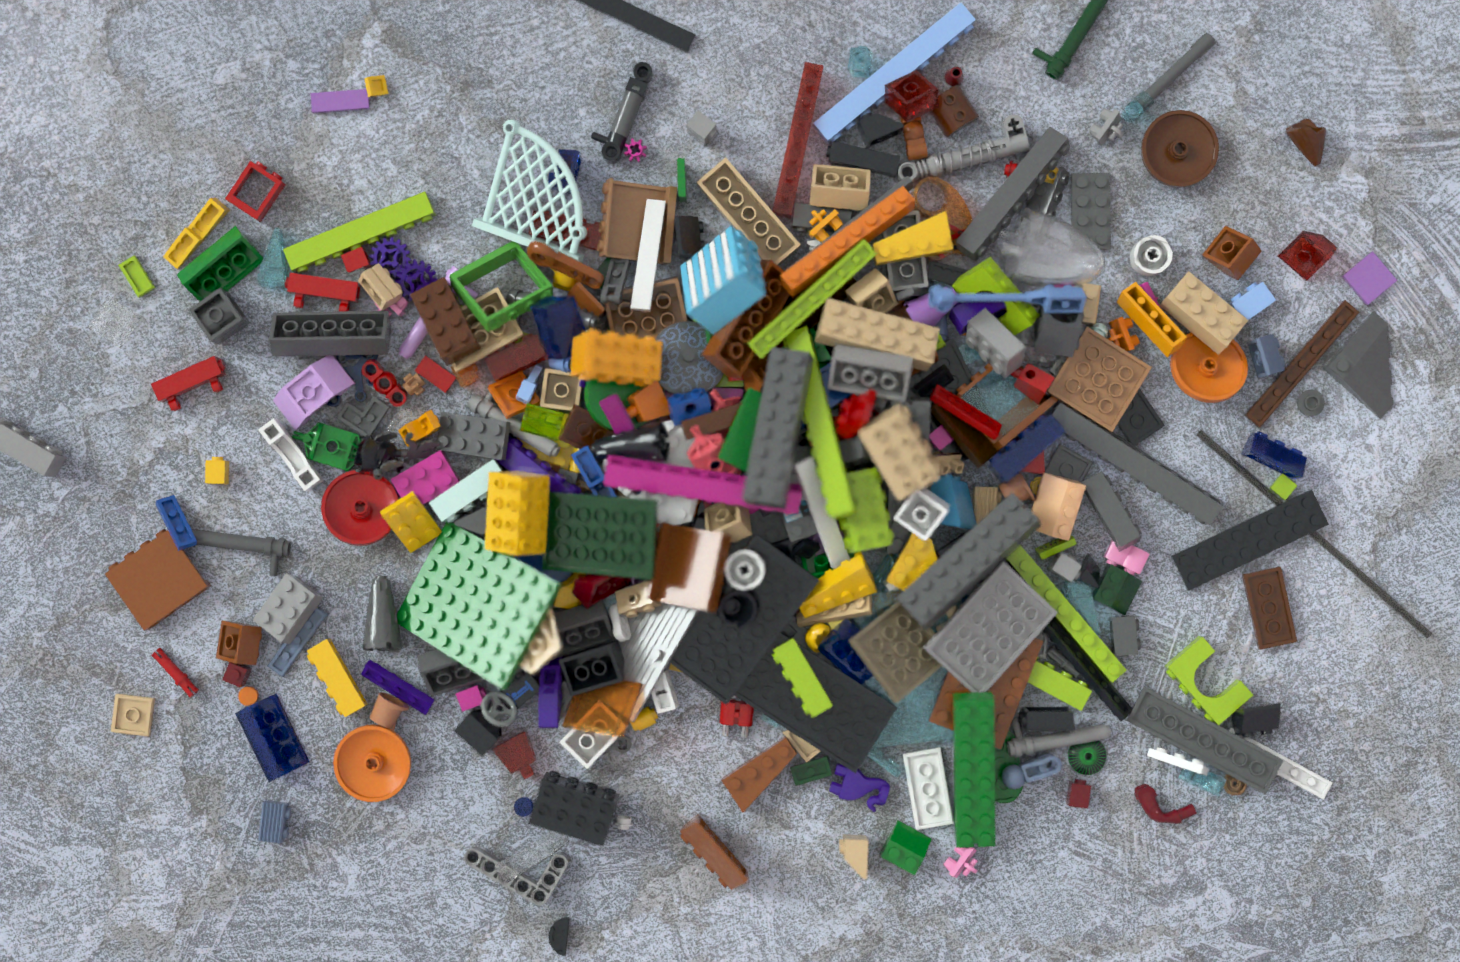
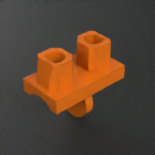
(1120, 334)

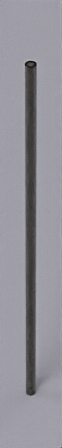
(1316, 536)

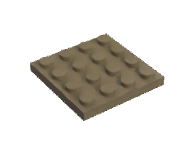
(895, 651)

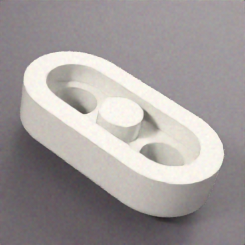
(620, 624)

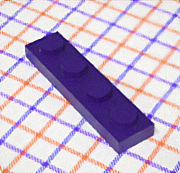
(397, 687)

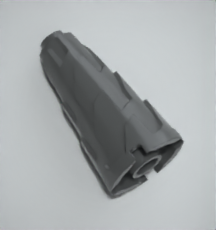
(381, 620)

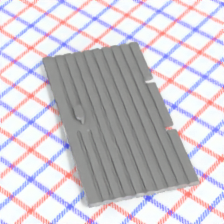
(652, 645)

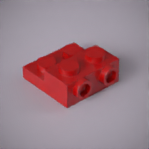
(854, 413)

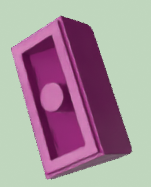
(616, 413)

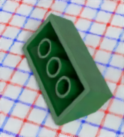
(221, 265)

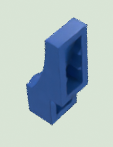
(592, 472)

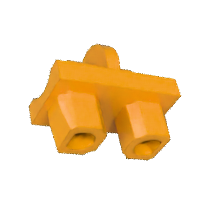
(818, 231)

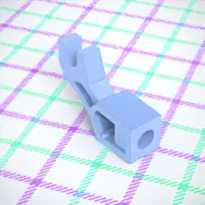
(529, 385)

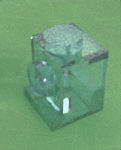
(855, 66)

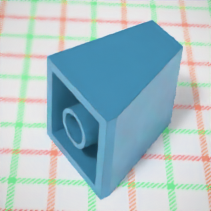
(958, 497)

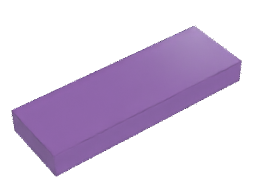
(339, 101)

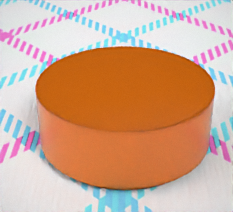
(248, 695)

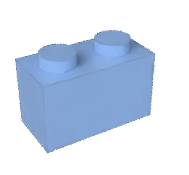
(1252, 301)

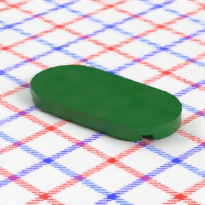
(1003, 760)

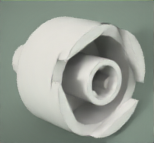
(1160, 250)
(735, 574)

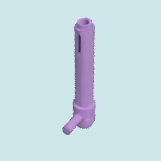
(419, 330)

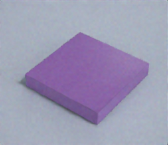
(1369, 278)

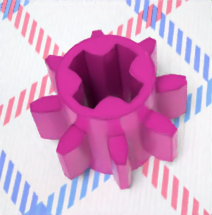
(637, 155)

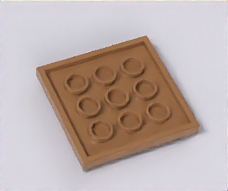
(1099, 379)

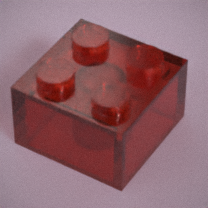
(911, 96)

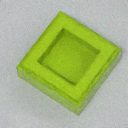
(1283, 486)

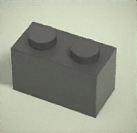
(1124, 635)

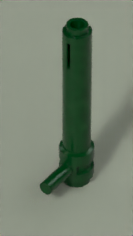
(1062, 58)

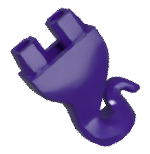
(858, 785)

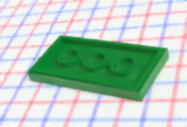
(740, 437)

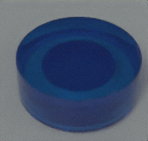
(523, 806)

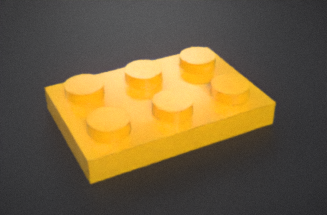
(411, 522)

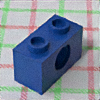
(678, 402)

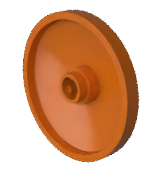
(1205, 373)
(372, 763)

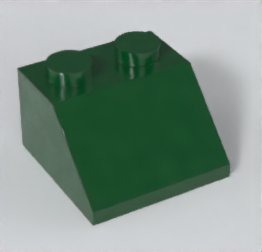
(1116, 589)

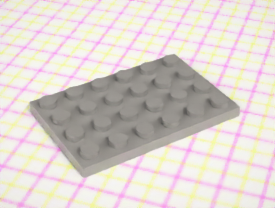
(990, 629)

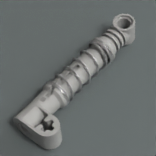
(987, 152)

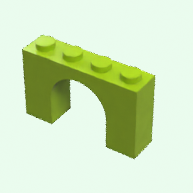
(989, 277)
(1183, 669)

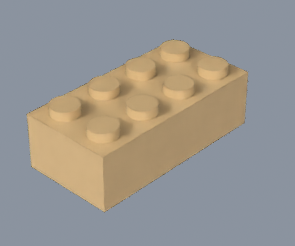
(1203, 313)

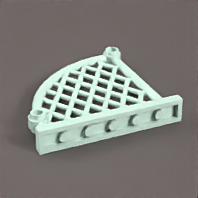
(488, 223)

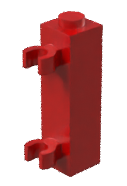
(322, 287)
(189, 379)

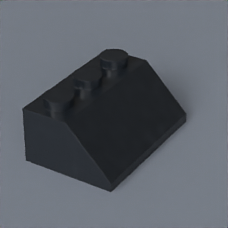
(593, 667)

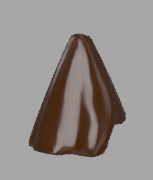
(1308, 139)

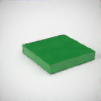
(681, 176)

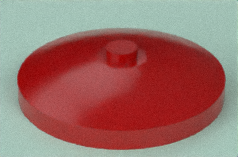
(354, 505)

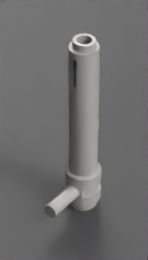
(488, 409)
(1028, 745)

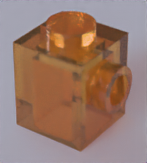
(467, 375)

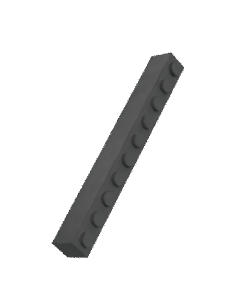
(1138, 464)

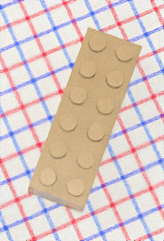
(747, 212)
(877, 331)

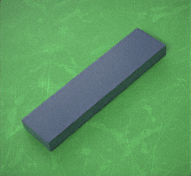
(289, 653)

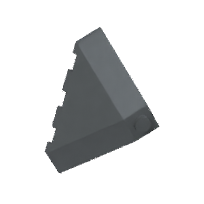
(1364, 365)

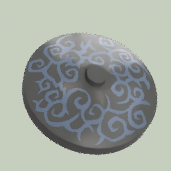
(681, 359)

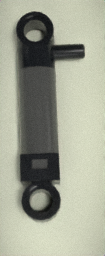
(627, 112)

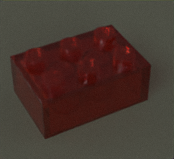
(516, 357)

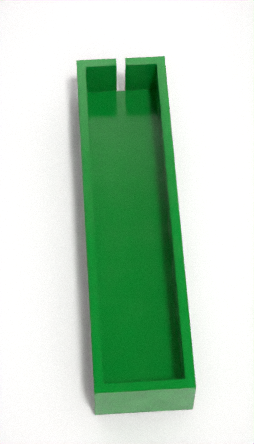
(974, 769)

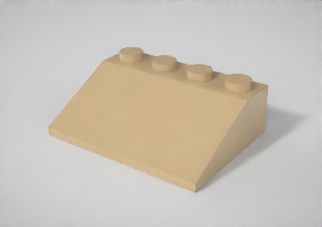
(495, 339)

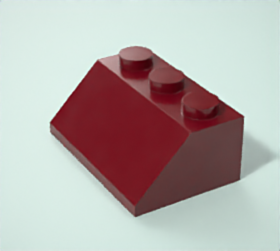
(597, 587)

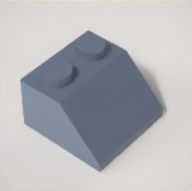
(1266, 355)

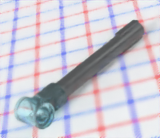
(1146, 98)

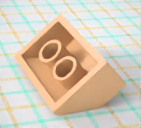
(1057, 505)

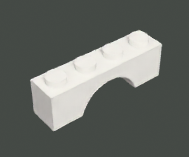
(291, 453)

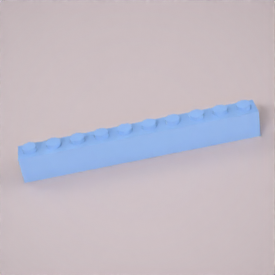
(911, 58)

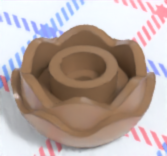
(1231, 789)

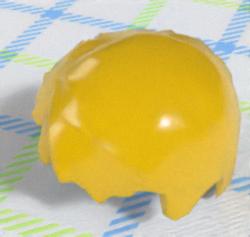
(816, 635)

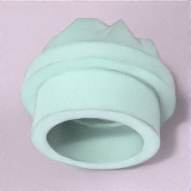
(1101, 329)

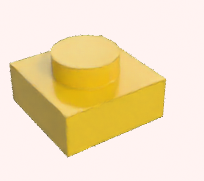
(376, 86)

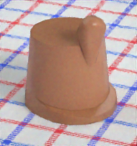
(1018, 487)
(387, 710)

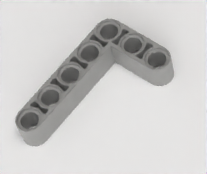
(513, 885)

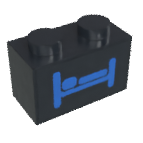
(522, 689)

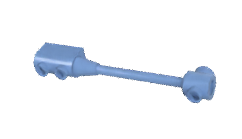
(1053, 299)

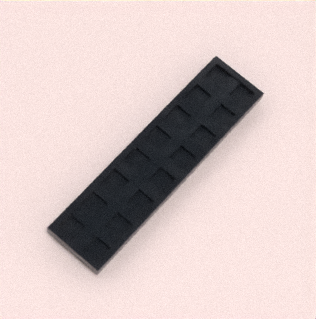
(1249, 540)

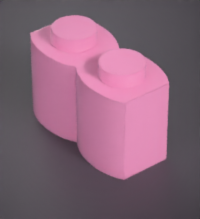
(1131, 558)

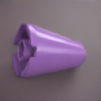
(921, 311)

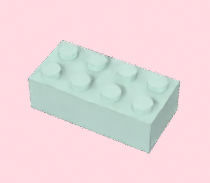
(464, 494)

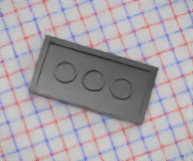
(1092, 206)
(473, 435)

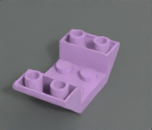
(312, 390)

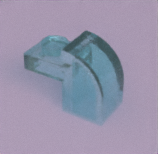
(1211, 783)

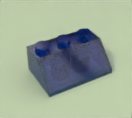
(558, 324)
(1275, 455)
(842, 654)

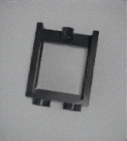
(1047, 718)

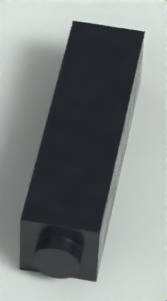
(863, 158)

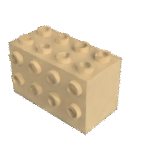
(900, 451)

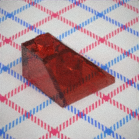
(1307, 253)

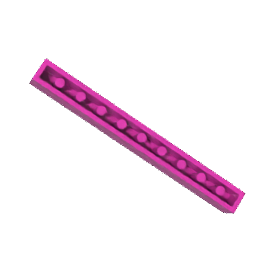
(686, 482)

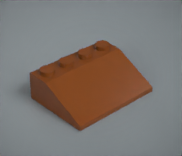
(714, 852)

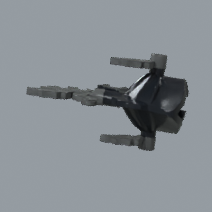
(379, 454)

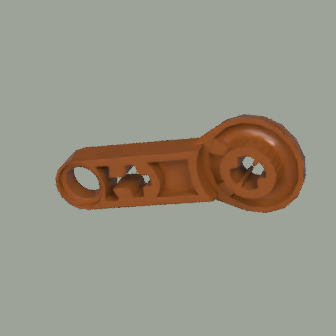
(546, 257)

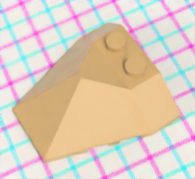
(543, 645)

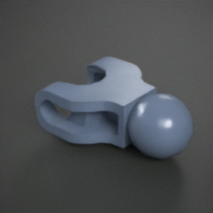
(1030, 770)

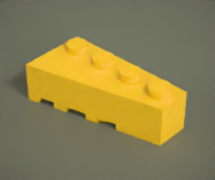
(917, 241)
(840, 586)

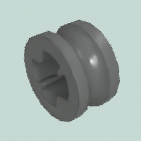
(616, 744)

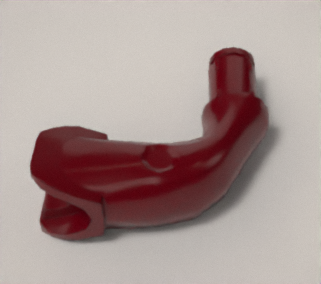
(1147, 799)

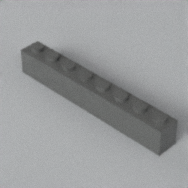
(1013, 194)

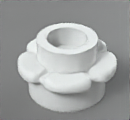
(623, 822)

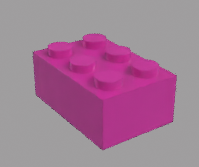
(427, 478)

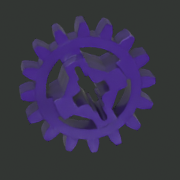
(396, 253)
(408, 276)

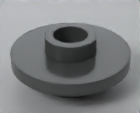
(1310, 402)

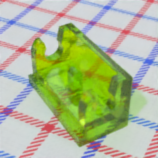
(541, 421)

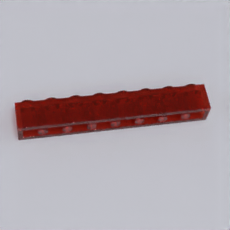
(797, 140)

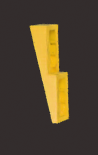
(196, 233)

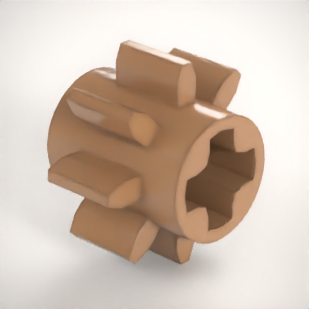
(414, 384)

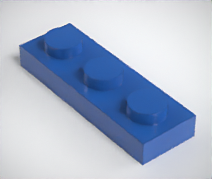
(176, 522)

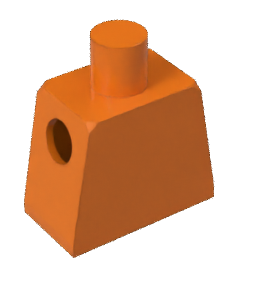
(647, 403)

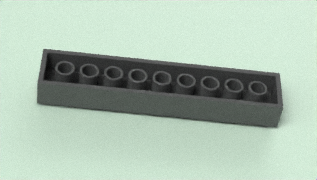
(577, 631)

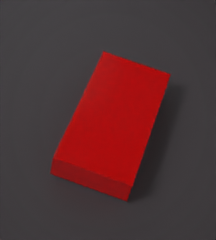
(435, 374)

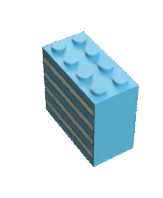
(722, 279)

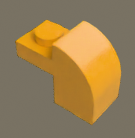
(421, 428)

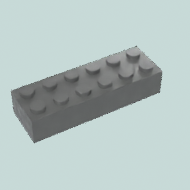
(330, 333)

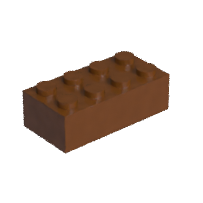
(445, 321)

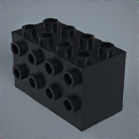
(574, 808)

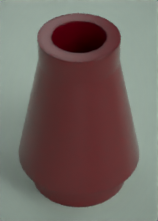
(954, 80)

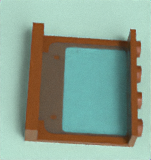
(1003, 403)

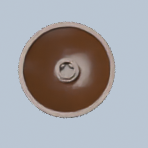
(1179, 148)

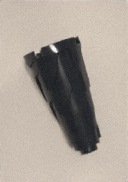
(642, 443)

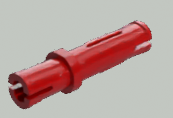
(177, 675)

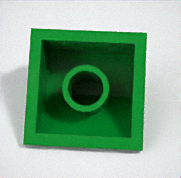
(905, 847)

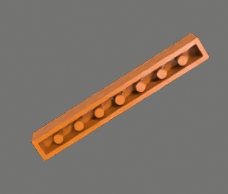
(829, 253)

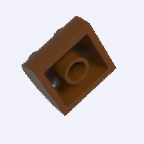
(954, 111)

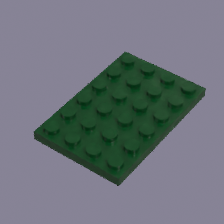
(601, 535)

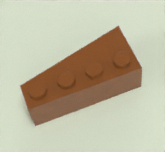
(757, 773)

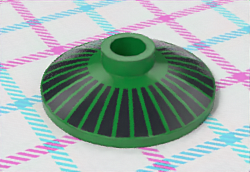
(1077, 759)

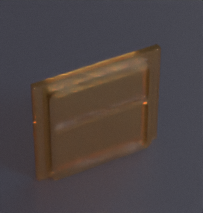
(603, 709)

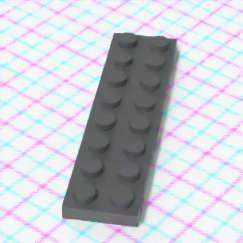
(1204, 740)

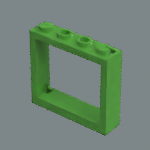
(490, 263)

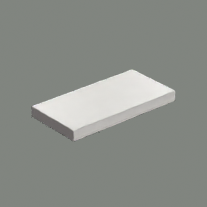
(928, 788)

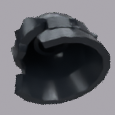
(737, 609)

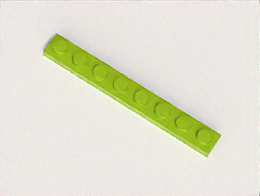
(812, 298)

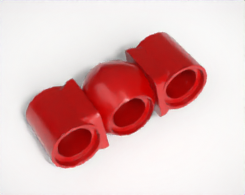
(387, 391)

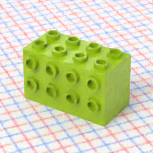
(869, 526)

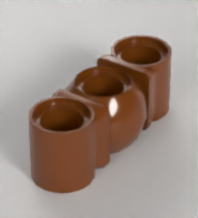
(914, 139)

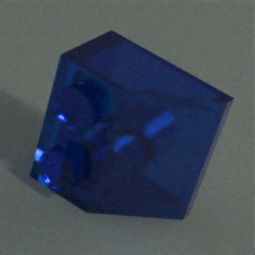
(573, 160)

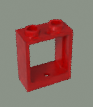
(270, 198)

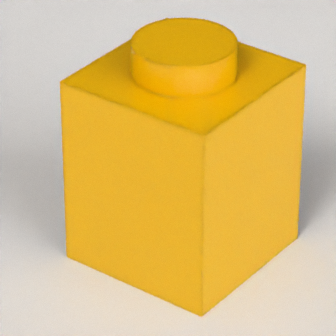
(217, 471)

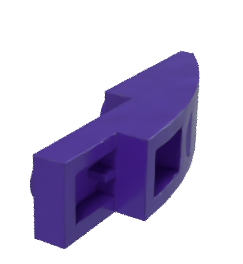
(550, 694)

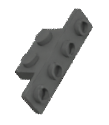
(1049, 195)

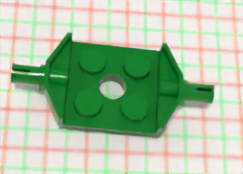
(317, 441)

